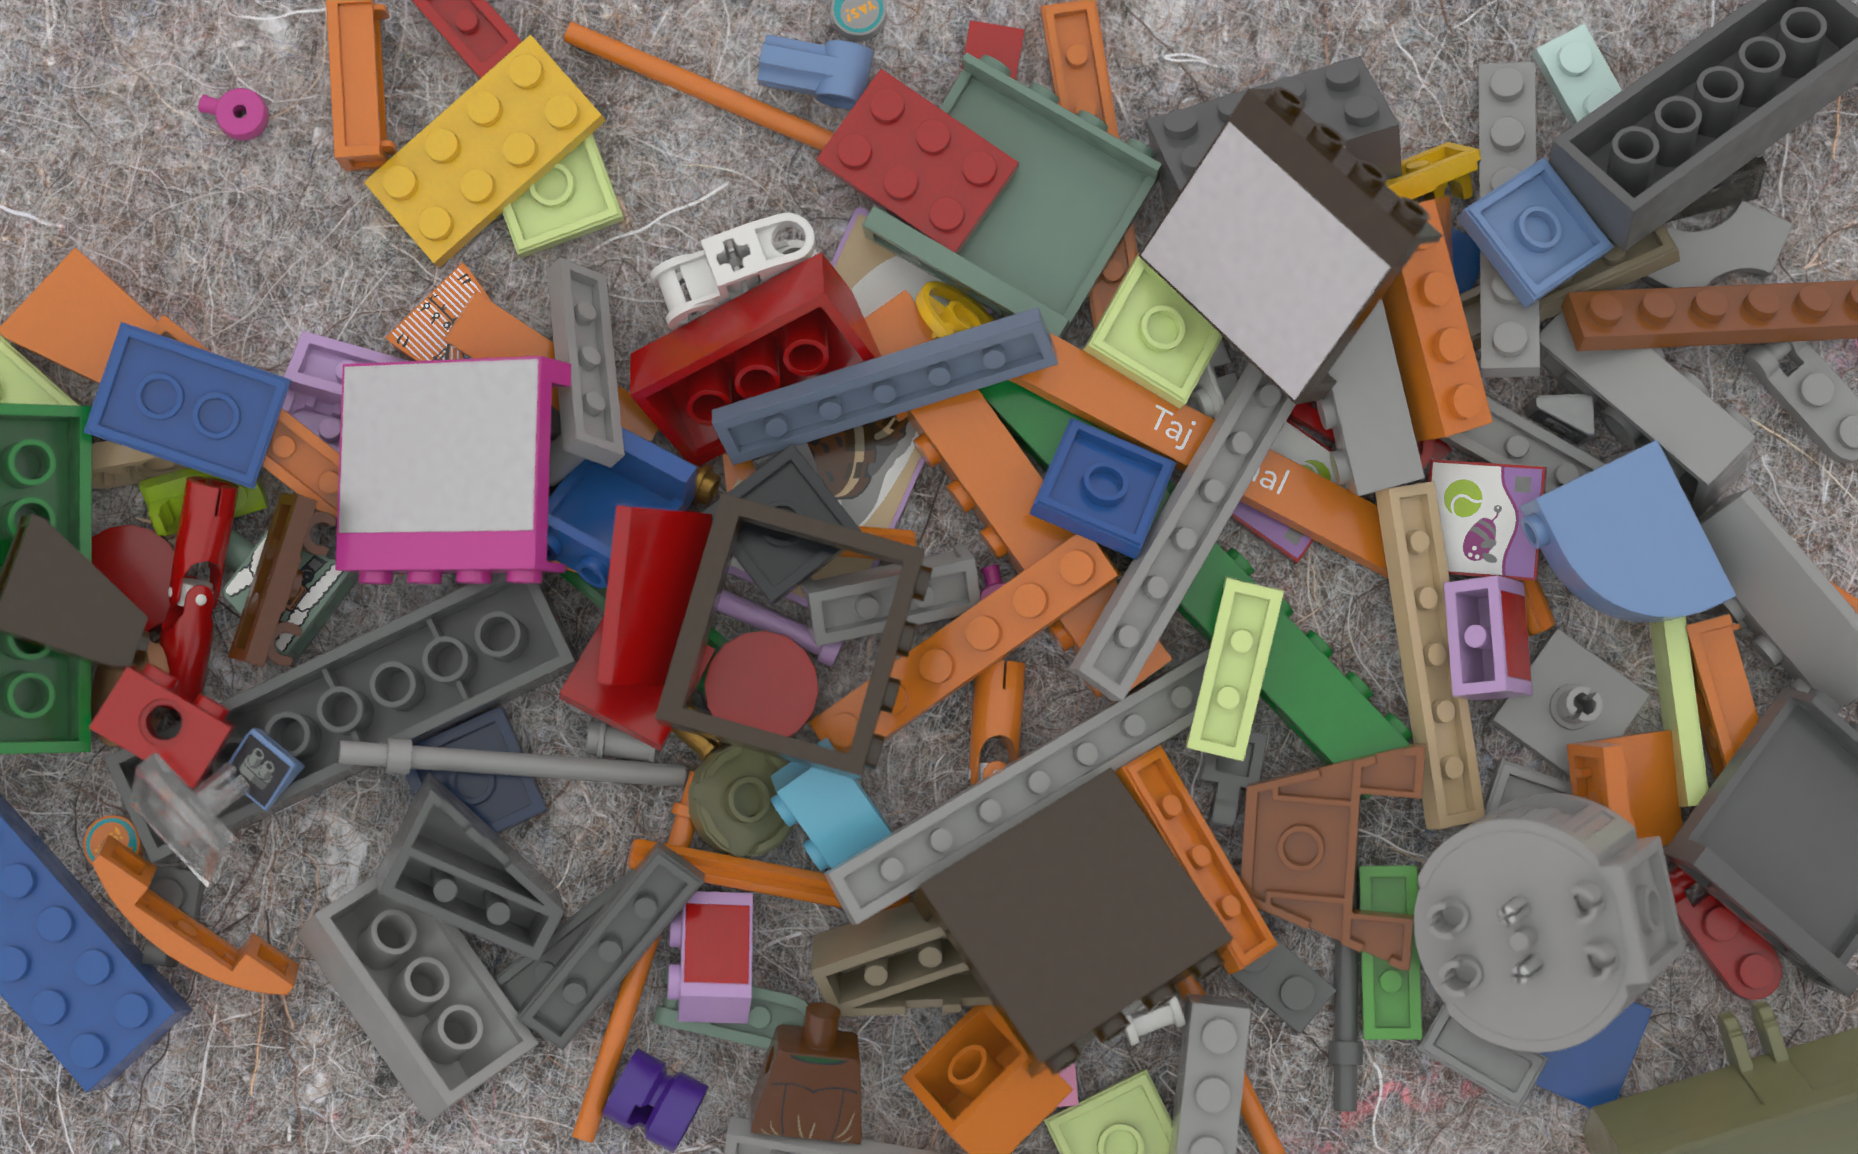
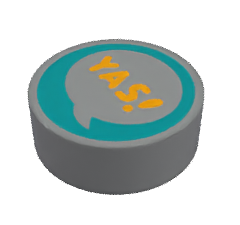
(858, 18)

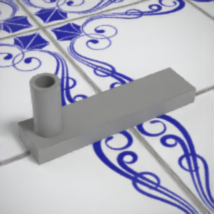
(585, 340)

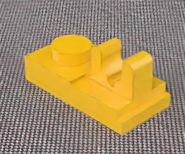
(1433, 169)

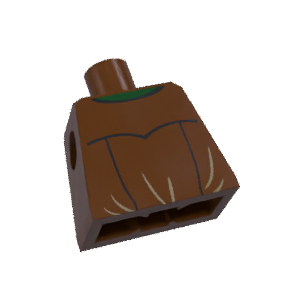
(810, 1081)

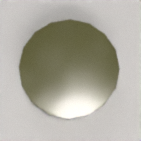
(733, 802)

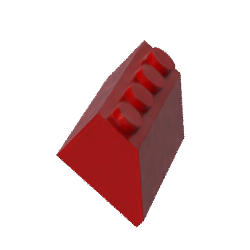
(749, 346)

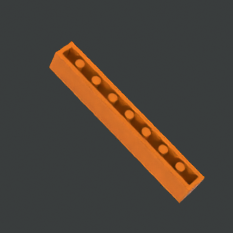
(990, 477)

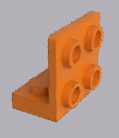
(1632, 778)

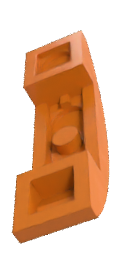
(252, 967)

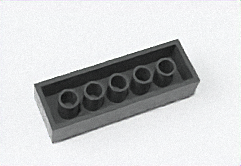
(1707, 112)

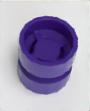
(655, 1100)

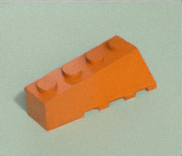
(1434, 339)

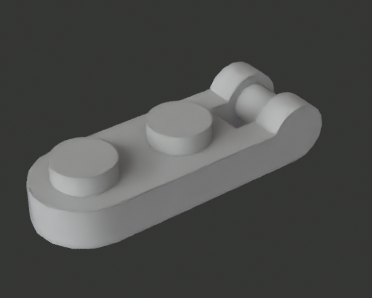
(1810, 395)

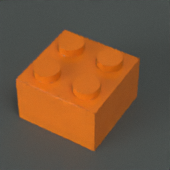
(981, 1085)

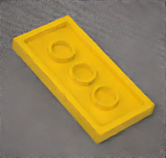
(484, 151)

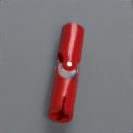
(201, 537)

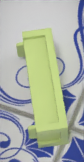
(1235, 669)

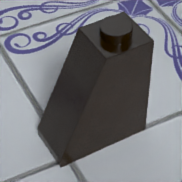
(65, 602)

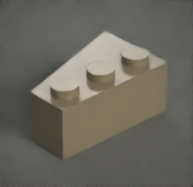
(892, 966)

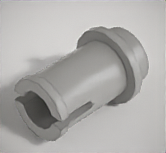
(611, 742)

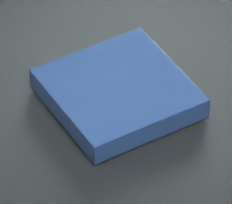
(1534, 232)

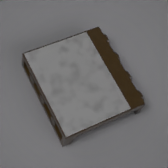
(1285, 241)

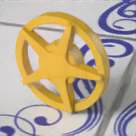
(957, 316)

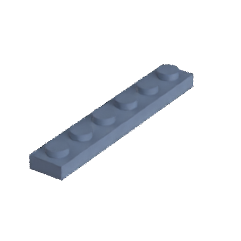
(885, 386)

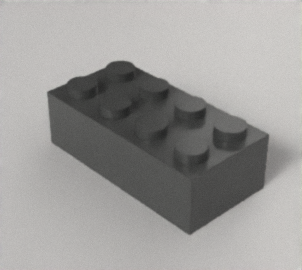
(1334, 95)

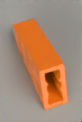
(75, 317)

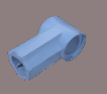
(830, 72)

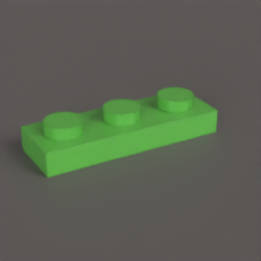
(1389, 994)

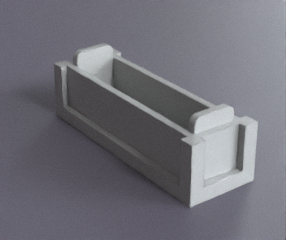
(861, 600)

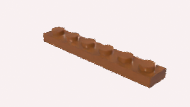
(1712, 315)

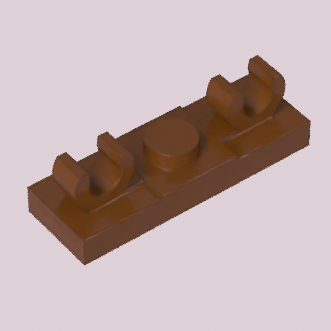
(278, 580)

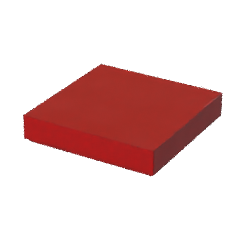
(621, 706)

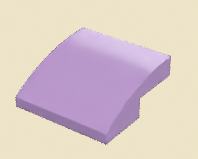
(317, 382)

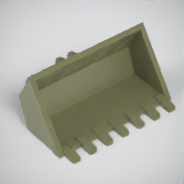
(1764, 1104)

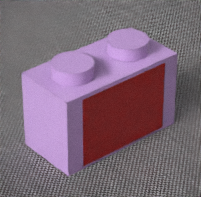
(1488, 638)
(714, 958)

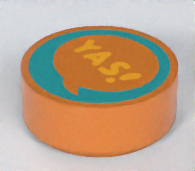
(116, 826)

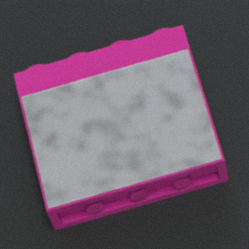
(446, 469)

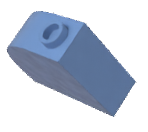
(1628, 541)

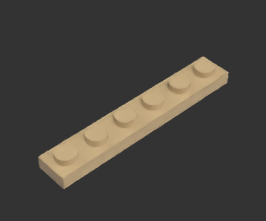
(1442, 722)

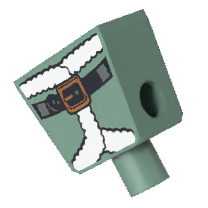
(317, 599)

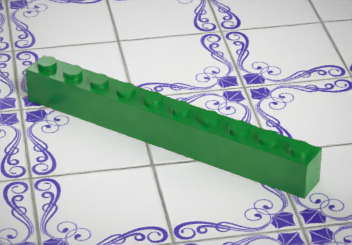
(1299, 681)

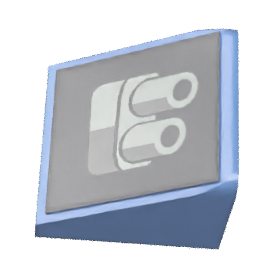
(265, 767)

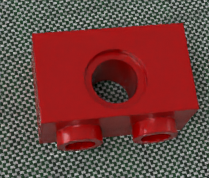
(128, 722)

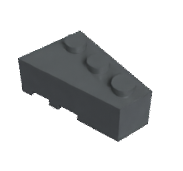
(468, 875)

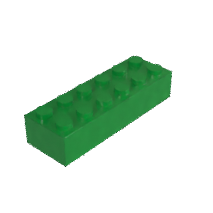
(46, 475)

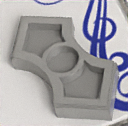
(1742, 244)

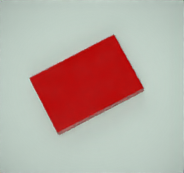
(648, 591)

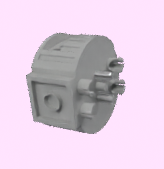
(1545, 921)

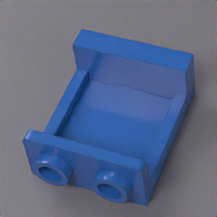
(586, 502)

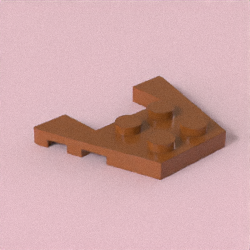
(1305, 843)

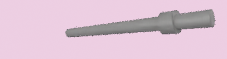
(400, 756)

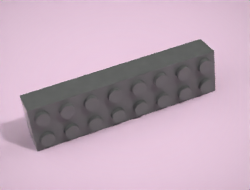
(389, 683)

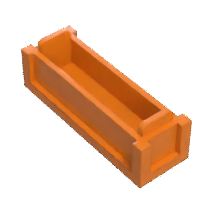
(358, 84)
(1721, 689)

